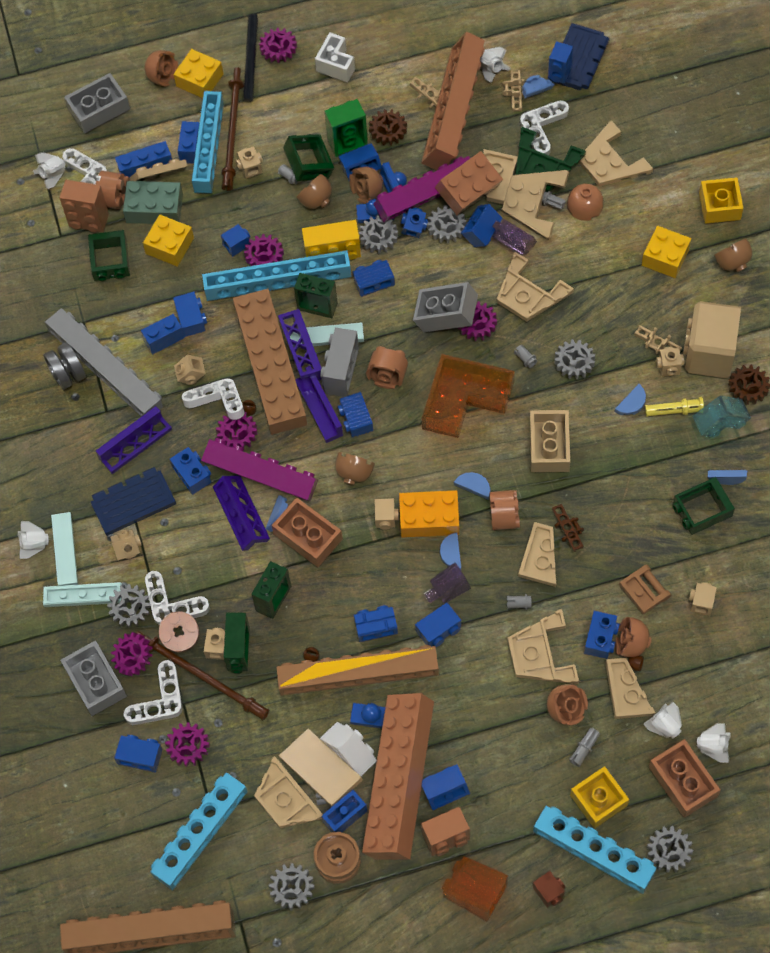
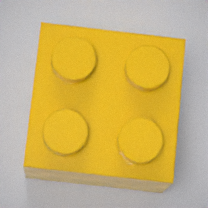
(198, 73)
(721, 200)
(168, 240)
(666, 251)
(599, 797)

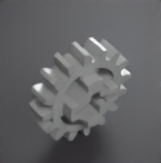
(446, 224)
(378, 234)
(566, 356)
(135, 602)
(677, 853)
(296, 880)

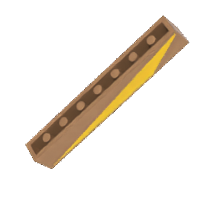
(357, 670)

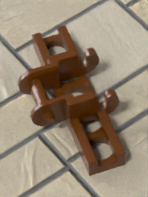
(574, 533)

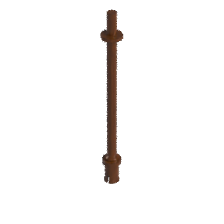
(228, 172)
(249, 704)

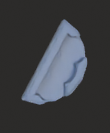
(536, 85)
(633, 402)
(728, 477)
(474, 483)
(279, 507)
(450, 550)

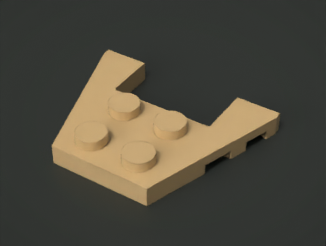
(605, 164)
(526, 195)
(523, 296)
(532, 652)

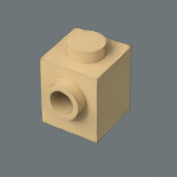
(385, 513)
(703, 598)
(214, 644)

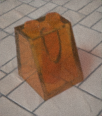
(475, 887)

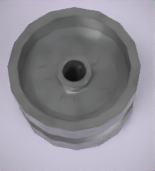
(63, 366)

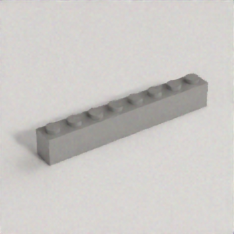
(103, 363)

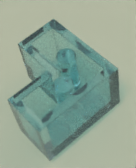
(720, 414)

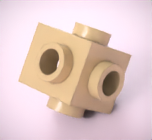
(249, 162)
(670, 361)
(189, 369)
(125, 544)

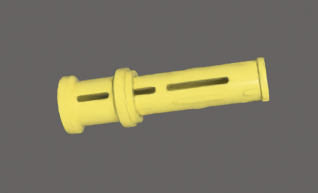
(687, 406)

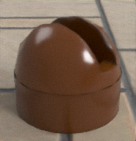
(248, 409)
(309, 656)
(636, 663)

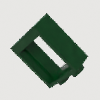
(308, 172)
(109, 240)
(323, 296)
(718, 494)
(271, 594)
(236, 642)

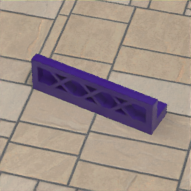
(300, 328)
(319, 407)
(131, 434)
(236, 511)

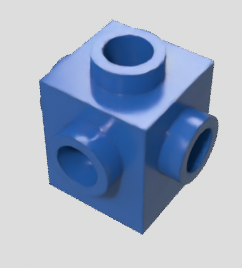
(414, 222)

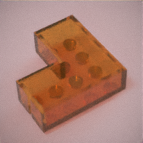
(462, 384)

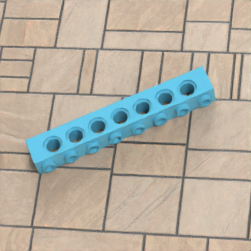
(274, 275)

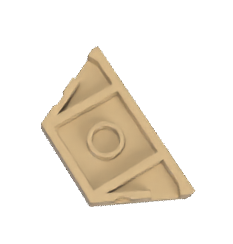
(285, 798)

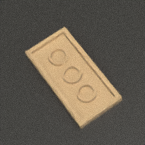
(320, 767)

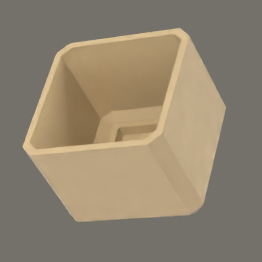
(711, 339)

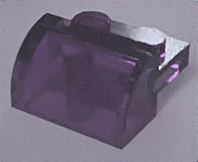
(513, 237)

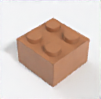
(446, 832)

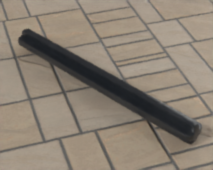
(250, 57)

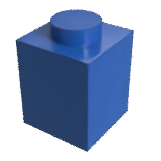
(235, 240)

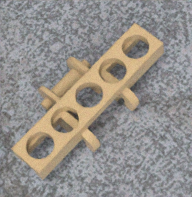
(426, 88)
(514, 94)
(650, 340)

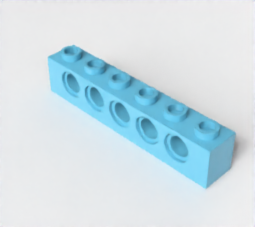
(207, 142)
(600, 860)
(172, 875)

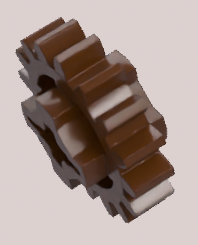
(396, 125)
(743, 378)

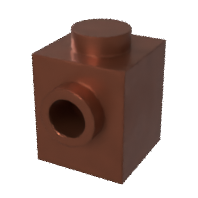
(549, 889)

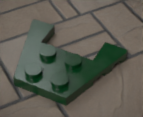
(533, 161)

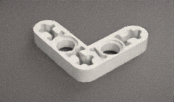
(537, 122)
(90, 172)
(197, 397)
(164, 605)
(166, 701)

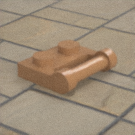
(639, 591)

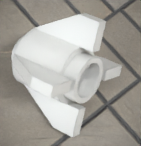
(492, 62)
(51, 168)
(31, 539)
(666, 721)
(714, 743)

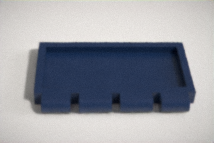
(587, 53)
(132, 502)

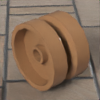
(339, 869)

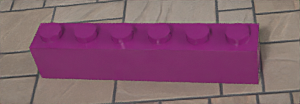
(414, 193)
(260, 470)

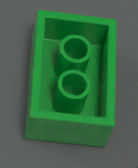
(346, 127)

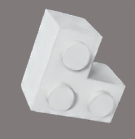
(332, 58)
(349, 747)

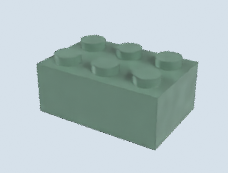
(149, 199)

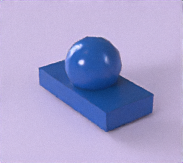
(392, 179)
(365, 211)
(367, 715)

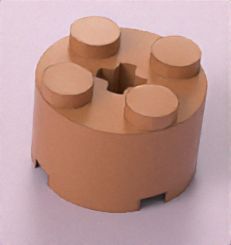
(113, 188)
(387, 367)
(504, 510)
(183, 642)

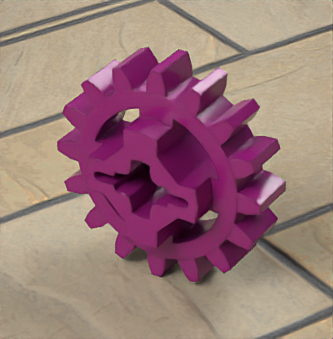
(278, 45)
(263, 250)
(480, 324)
(244, 434)
(138, 647)
(181, 750)

